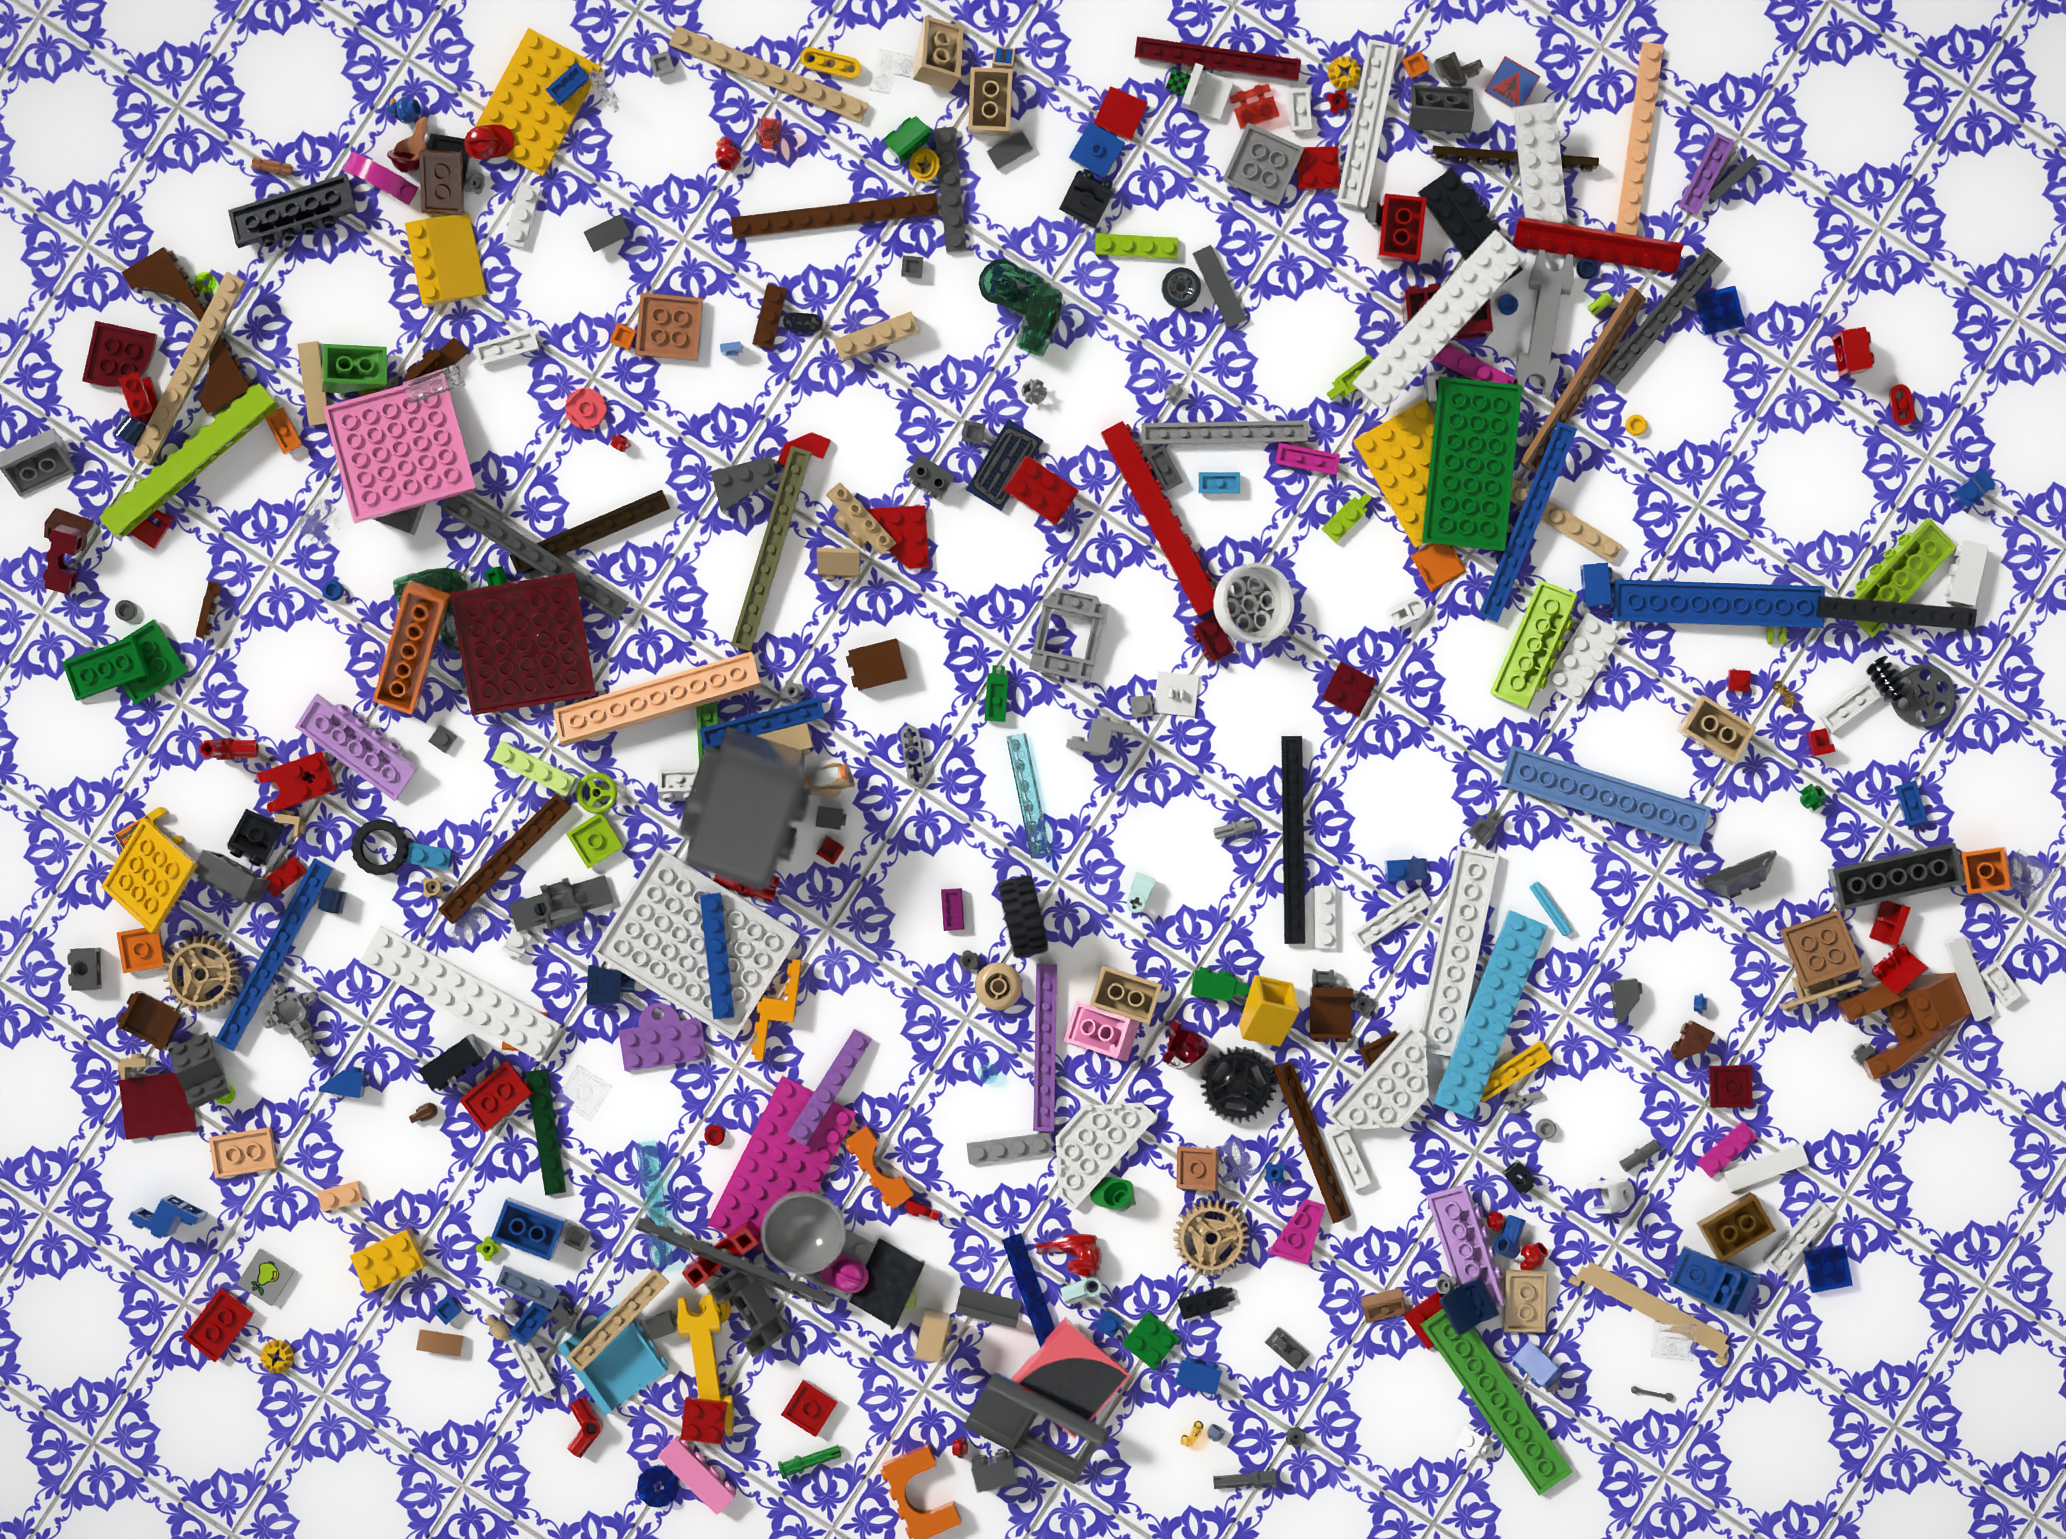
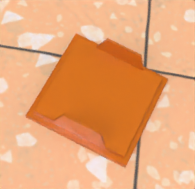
(1438, 565)

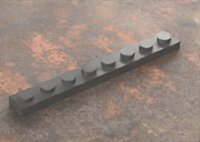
(1660, 317)

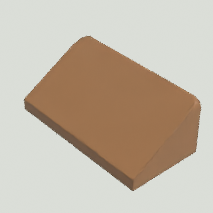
(1383, 1305)

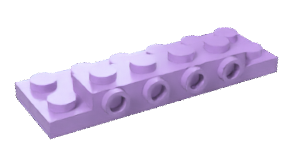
(357, 745)
(1465, 1239)

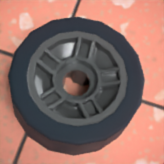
(1178, 298)

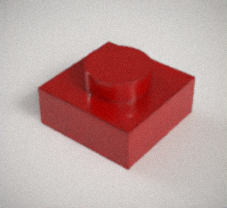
(1739, 680)

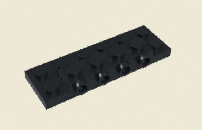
(293, 213)
(1460, 214)

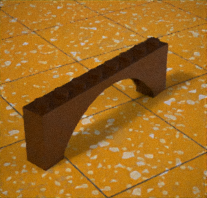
(163, 275)

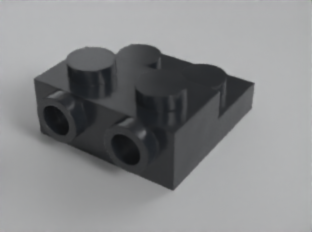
(1087, 198)
(255, 838)

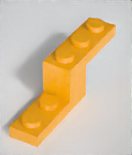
(777, 1009)

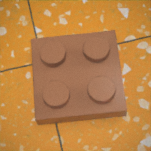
(1197, 1168)

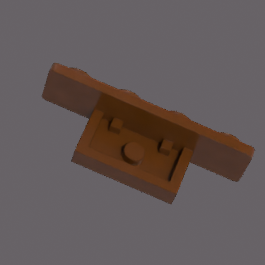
(437, 359)

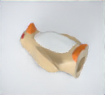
(830, 780)

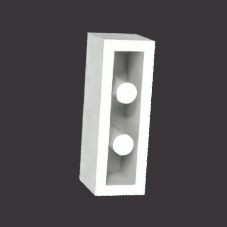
(1966, 573)

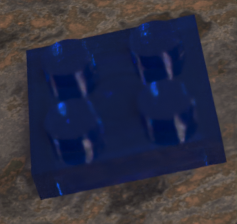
(1719, 310)
(1827, 1268)

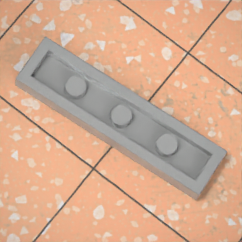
(1008, 1147)

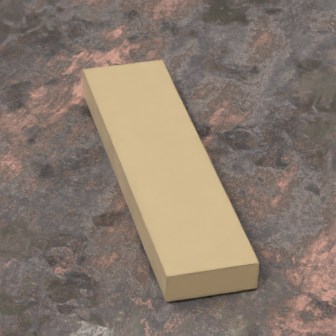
(311, 374)

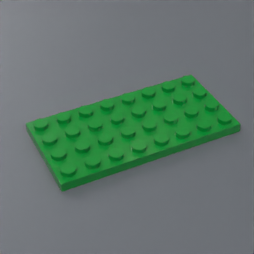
(1471, 464)

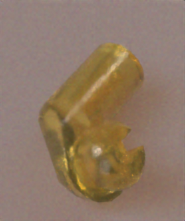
(1789, 698)
(1194, 1434)

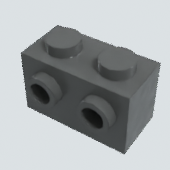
(930, 476)

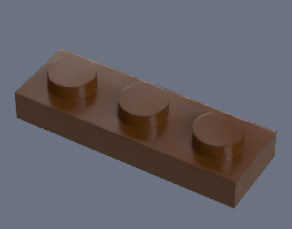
(769, 316)

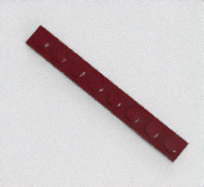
(1217, 58)

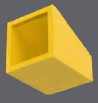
(1269, 1011)

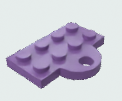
(662, 1040)

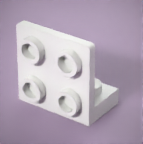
(1206, 93)

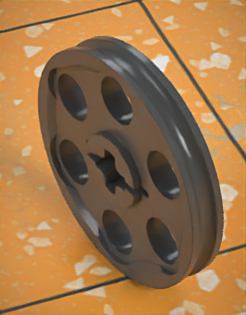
(1931, 699)

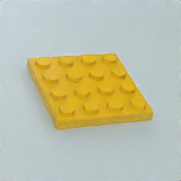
(149, 875)

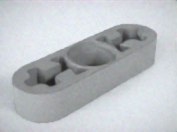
(905, 750)

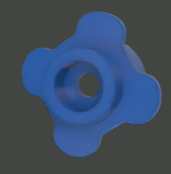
(1279, 1168)

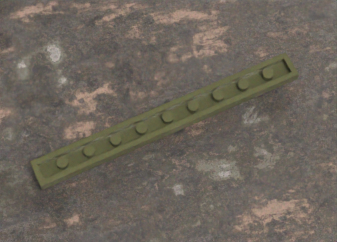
(771, 548)

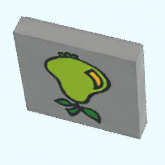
(265, 1277)

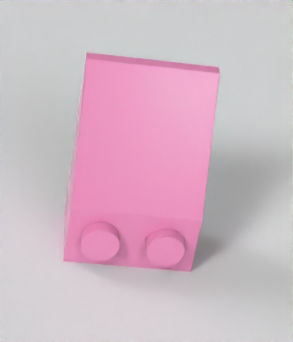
(1101, 1031)

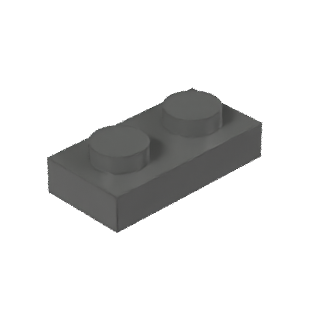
(1164, 468)

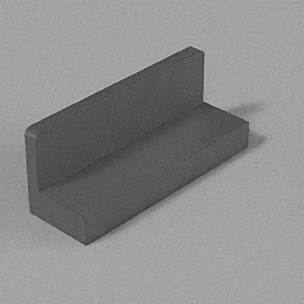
(988, 1307)

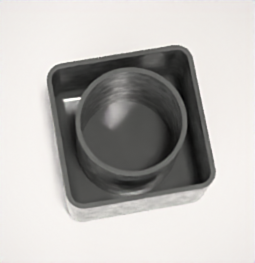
(744, 808)

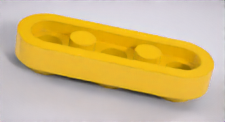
(823, 57)

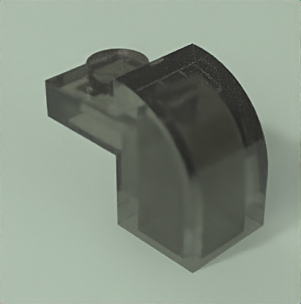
(1452, 73)

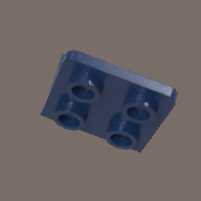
(1468, 1306)

